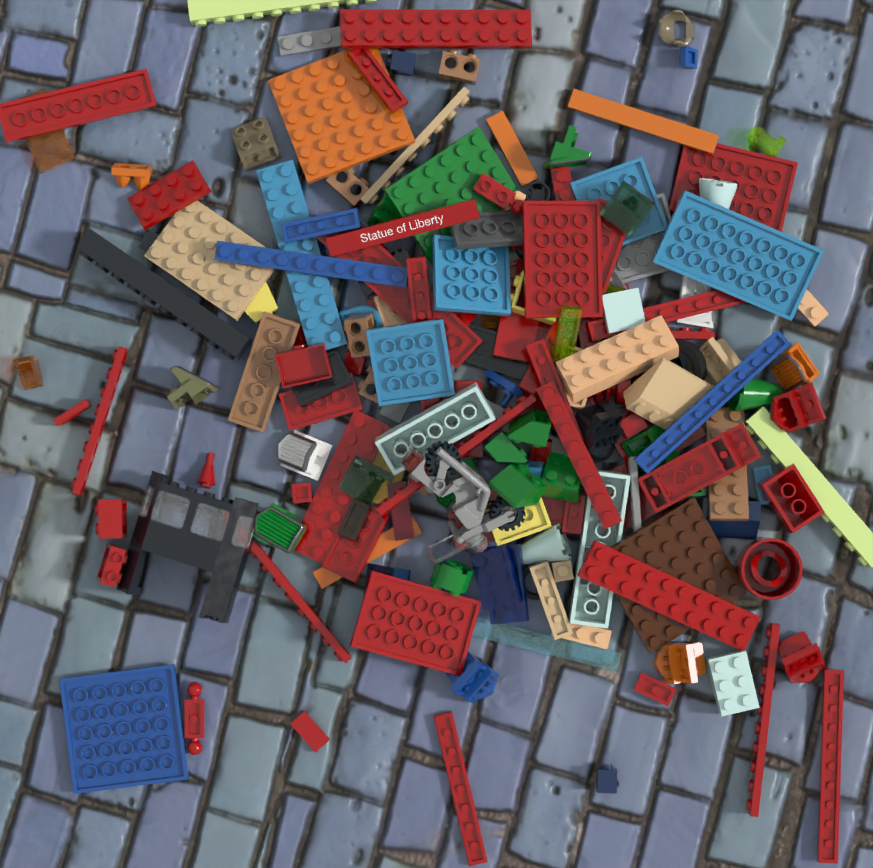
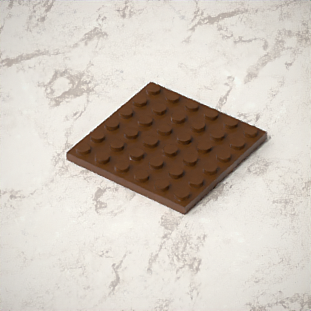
(686, 548)

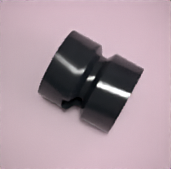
(537, 192)

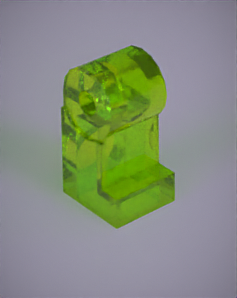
(764, 142)

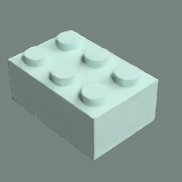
(732, 682)

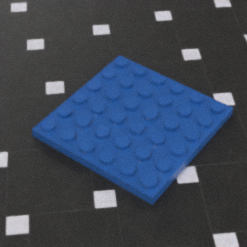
(124, 728)

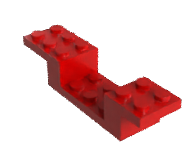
(693, 471)

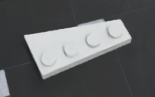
(689, 288)

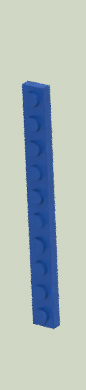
(311, 264)
(712, 401)

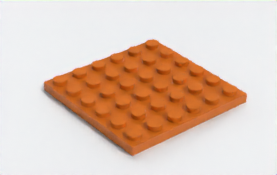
(337, 116)

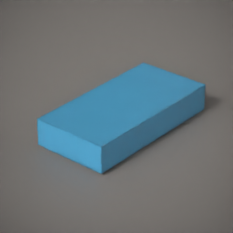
(760, 473)

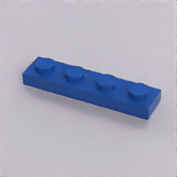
(321, 225)

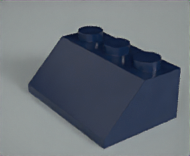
(735, 529)

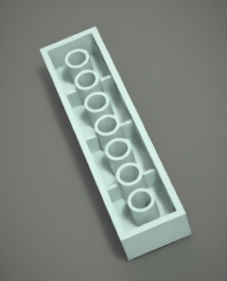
(589, 601)

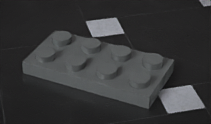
(490, 230)

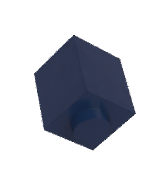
(402, 62)
(606, 779)

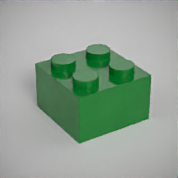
(561, 479)

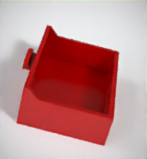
(303, 364)

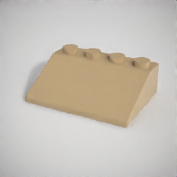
(664, 393)

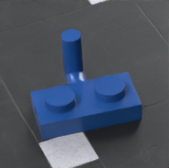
(508, 388)

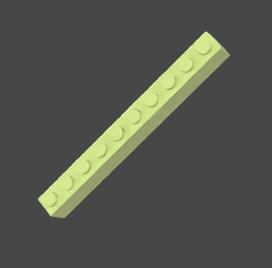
(220, 10)
(837, 511)

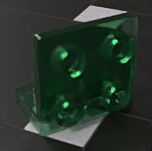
(364, 480)

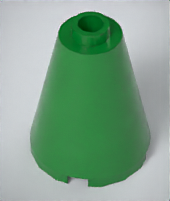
(753, 395)

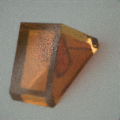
(29, 372)

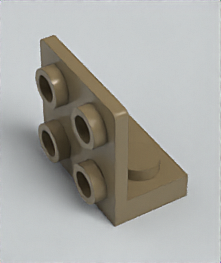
(255, 143)

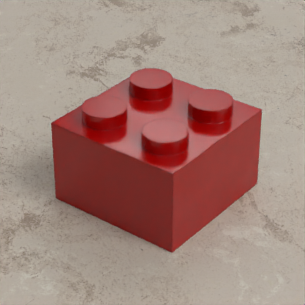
(111, 518)

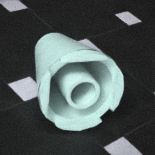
(717, 191)
(547, 546)

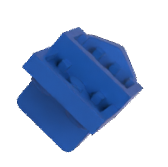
(475, 681)

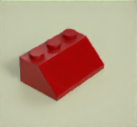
(790, 498)

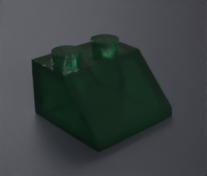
(627, 208)

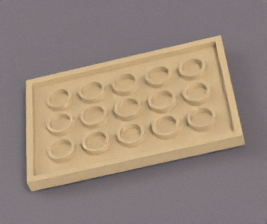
(188, 254)

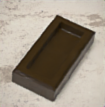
(354, 520)

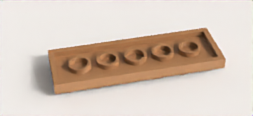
(261, 374)
(729, 494)

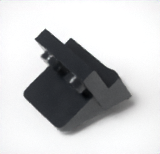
(600, 427)

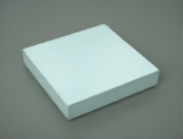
(622, 310)

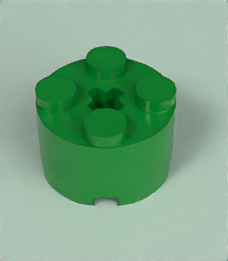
(451, 576)

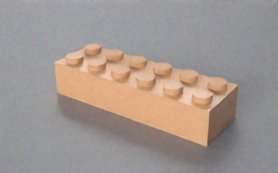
(616, 359)

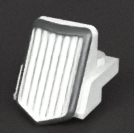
(303, 454)

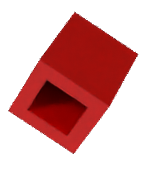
(633, 424)

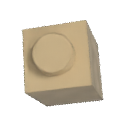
(562, 570)

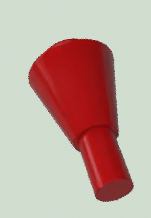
(207, 476)

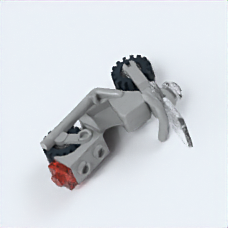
(471, 499)

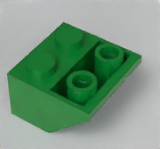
(531, 428)
(504, 451)

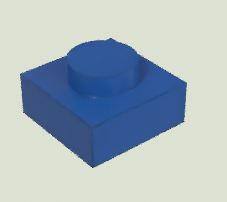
(688, 57)

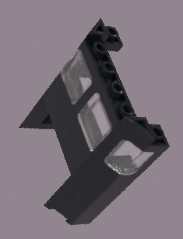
(194, 532)

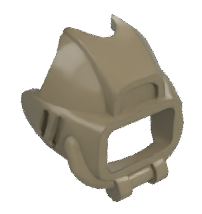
(666, 28)

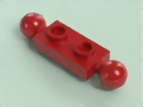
(194, 718)

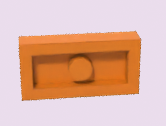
(140, 173)

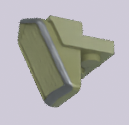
(192, 388)

